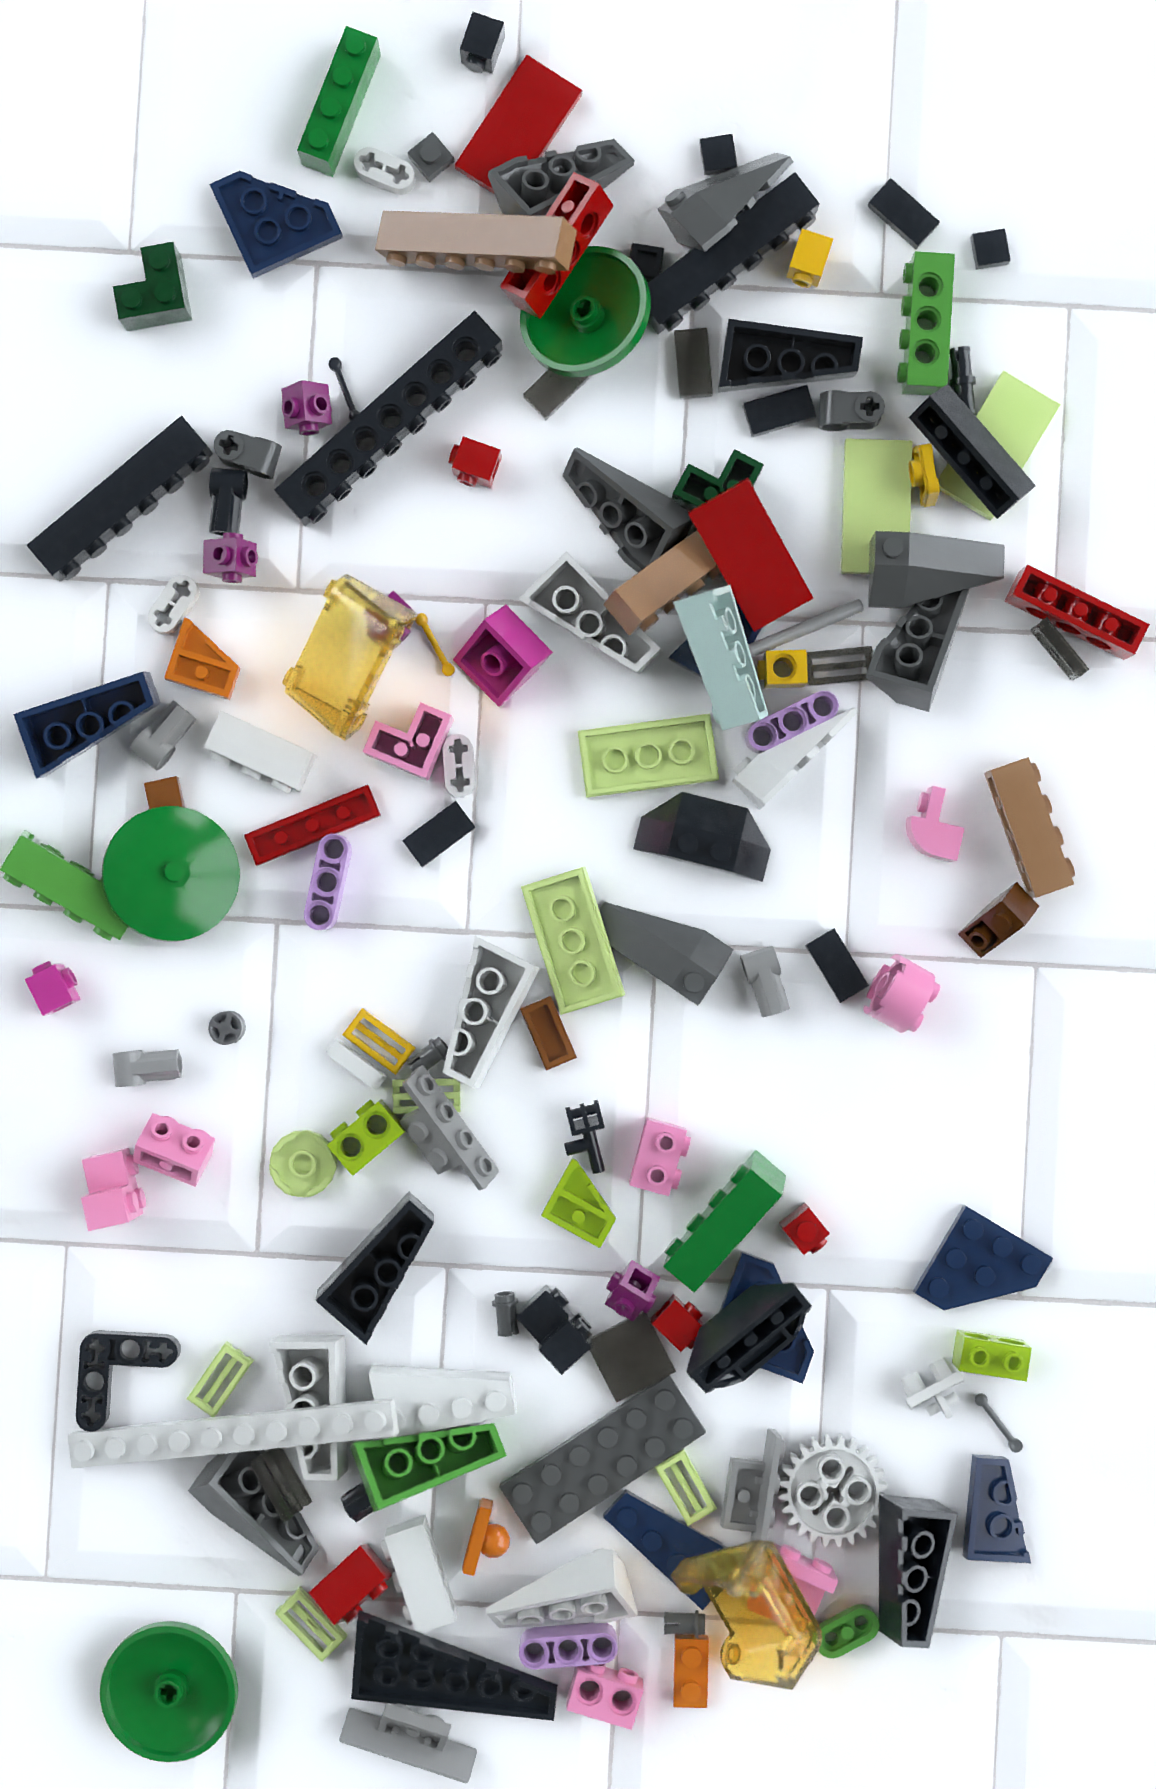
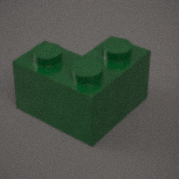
(159, 298)
(699, 486)

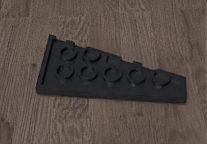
(421, 1671)

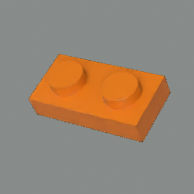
(690, 1671)

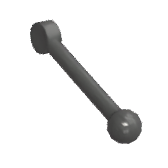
(1014, 1443)

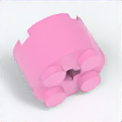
(901, 994)

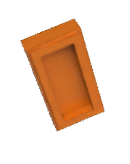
(487, 1539)

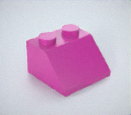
(502, 655)

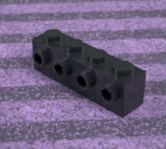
(972, 451)

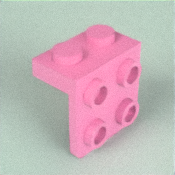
(810, 1575)

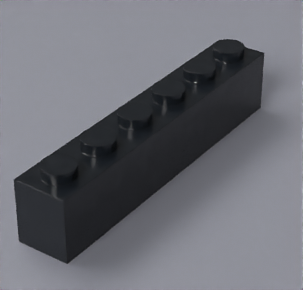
(700, 273)
(120, 500)

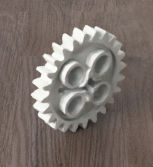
(808, 1471)

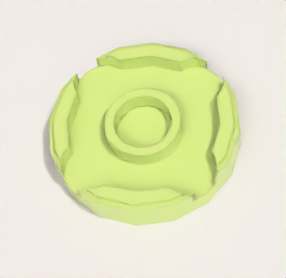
(302, 1163)

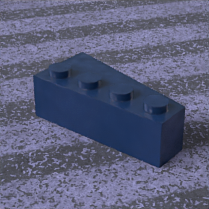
(76, 723)

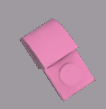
(930, 836)

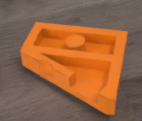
(201, 663)

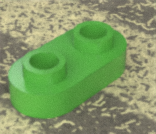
(849, 1634)

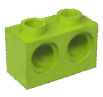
(371, 1142)
(991, 1355)

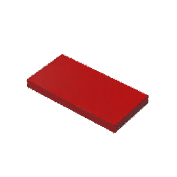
(520, 121)
(750, 554)

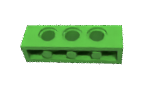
(938, 273)

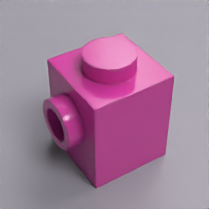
(53, 987)

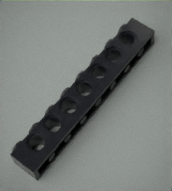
(470, 334)

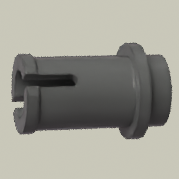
(429, 1055)
(506, 1313)
(687, 1623)

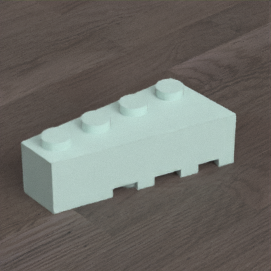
(722, 656)

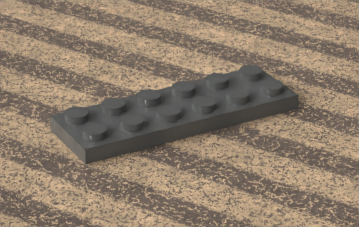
(602, 1459)

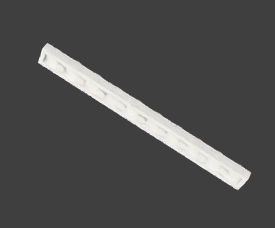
(233, 1433)

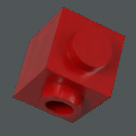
(475, 462)
(805, 1229)
(678, 1322)

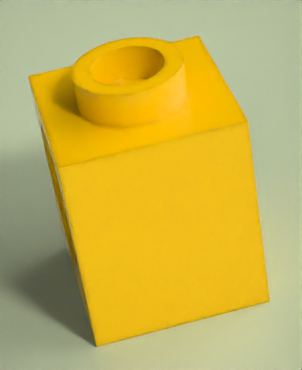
(809, 259)
(798, 669)

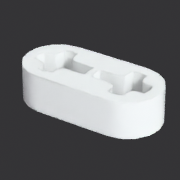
(387, 163)
(167, 599)
(451, 767)
(356, 1064)

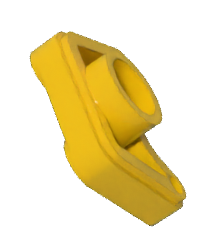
(923, 474)

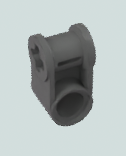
(845, 411)
(254, 454)

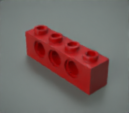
(585, 208)
(1076, 612)

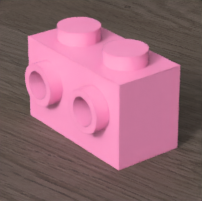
(174, 1149)
(659, 1156)

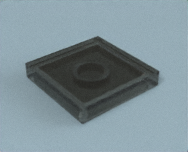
(631, 1356)

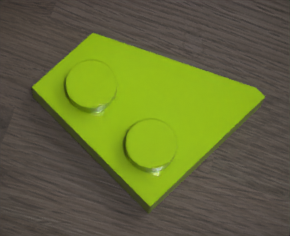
(579, 1206)

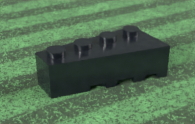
(783, 355)
(370, 1275)
(912, 1566)

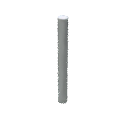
(806, 627)

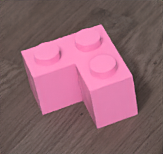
(415, 750)
(112, 1190)

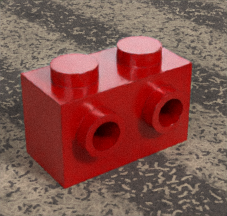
(351, 1584)

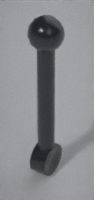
(336, 365)

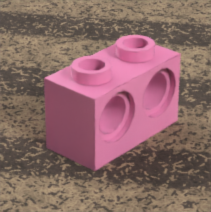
(600, 1702)

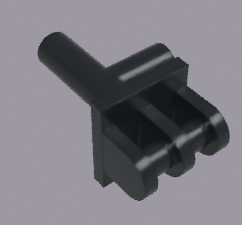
(586, 1127)

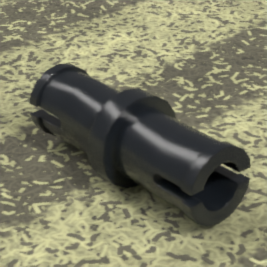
(962, 378)

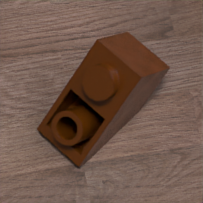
(999, 920)

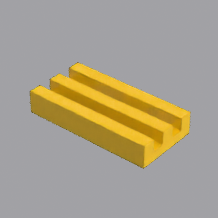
(356, 1023)

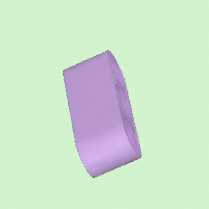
(803, 710)
(323, 865)
(555, 1657)

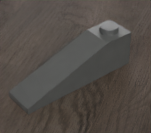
(534, 184)
(708, 208)
(633, 513)
(924, 567)
(916, 651)
(668, 950)
(237, 1498)

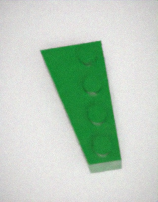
(725, 1222)

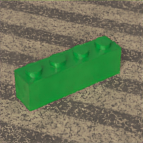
(339, 101)

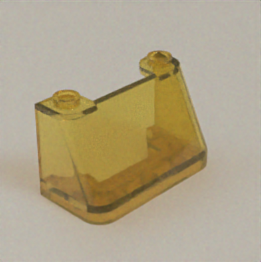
(346, 654)
(762, 1608)

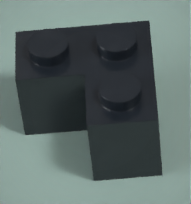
(560, 1333)

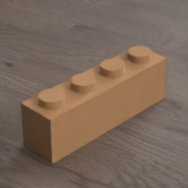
(661, 583)
(1029, 827)

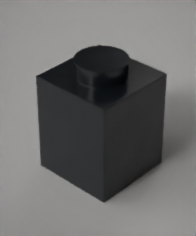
(482, 43)

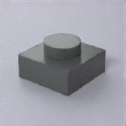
(430, 157)

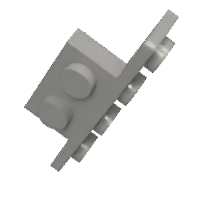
(443, 1133)
(752, 1490)
(410, 1740)

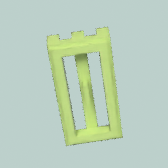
(397, 1096)
(236, 1356)
(672, 1462)
(301, 1595)

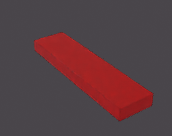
(312, 825)

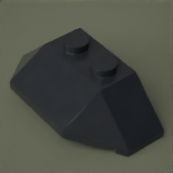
(705, 835)
(746, 1334)

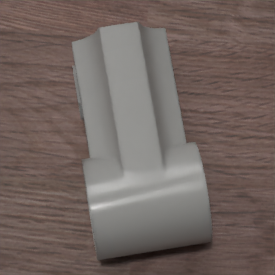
(158, 742)
(764, 973)
(137, 1068)

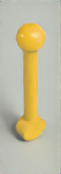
(447, 668)

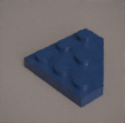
(273, 221)
(979, 1263)
(795, 1357)

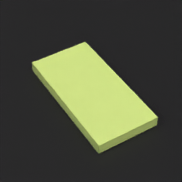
(1017, 420)
(873, 496)
(648, 755)
(573, 940)

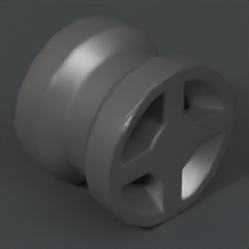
(221, 1026)

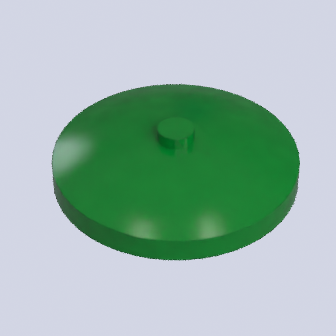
(592, 317)
(170, 873)
(169, 1691)

